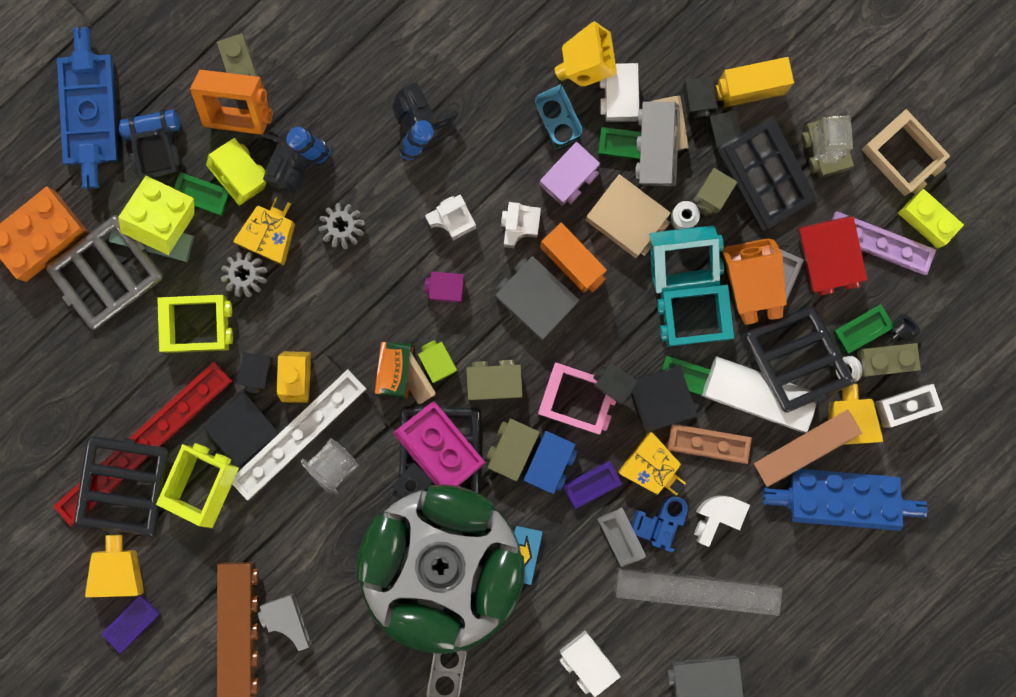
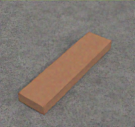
(808, 448)

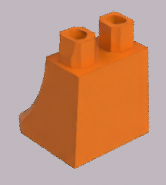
(756, 278)

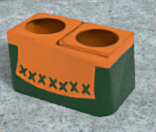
(393, 369)

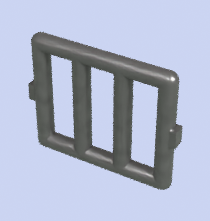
(113, 306)

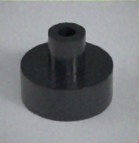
(905, 328)

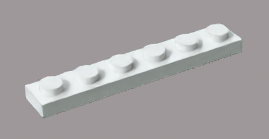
(298, 434)

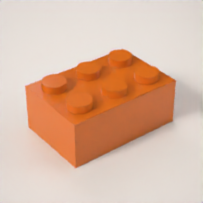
(38, 234)

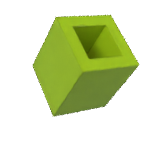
(437, 361)

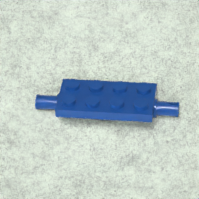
(87, 109)
(845, 500)

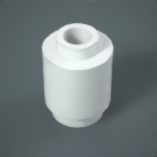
(681, 223)

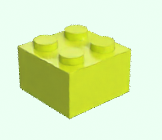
(156, 215)

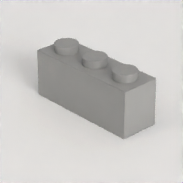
(658, 144)

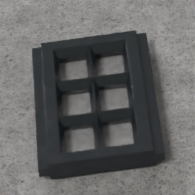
(767, 173)

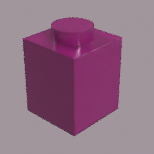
(445, 287)

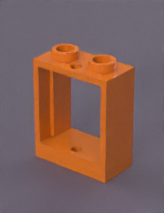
(212, 84)
(573, 259)

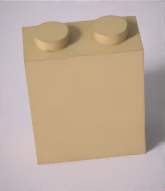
(628, 216)

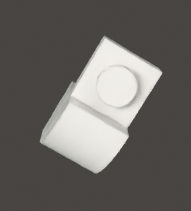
(719, 509)

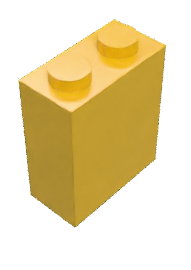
(754, 82)

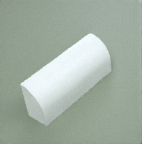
(751, 393)

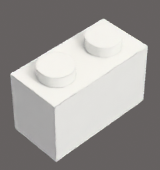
(621, 94)
(908, 406)
(589, 664)

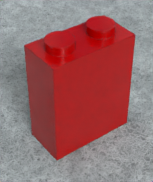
(832, 255)

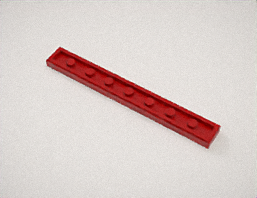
(154, 432)

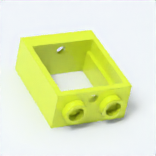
(166, 324)
(178, 478)

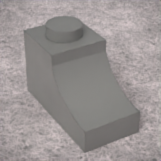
(285, 617)

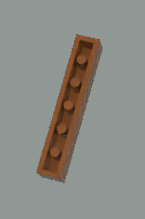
(237, 629)

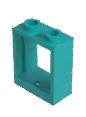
(683, 239)
(723, 312)

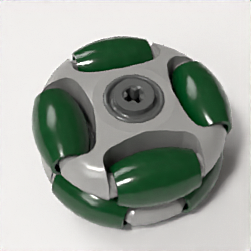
(415, 521)

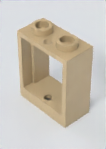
(922, 137)

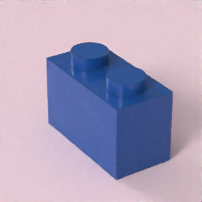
(549, 462)

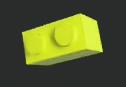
(237, 171)
(930, 219)

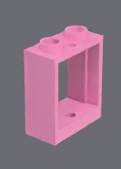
(550, 393)

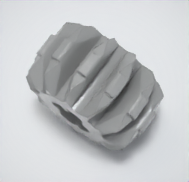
(332, 221)
(249, 265)

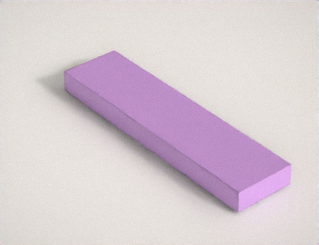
(892, 246)

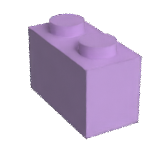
(570, 174)

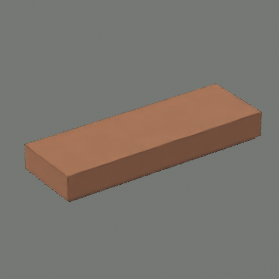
(709, 443)

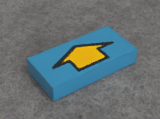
(529, 544)

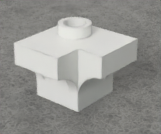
(453, 217)
(519, 222)

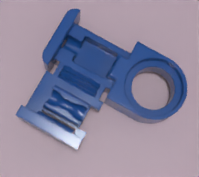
(660, 529)

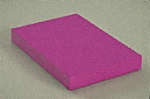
(439, 447)

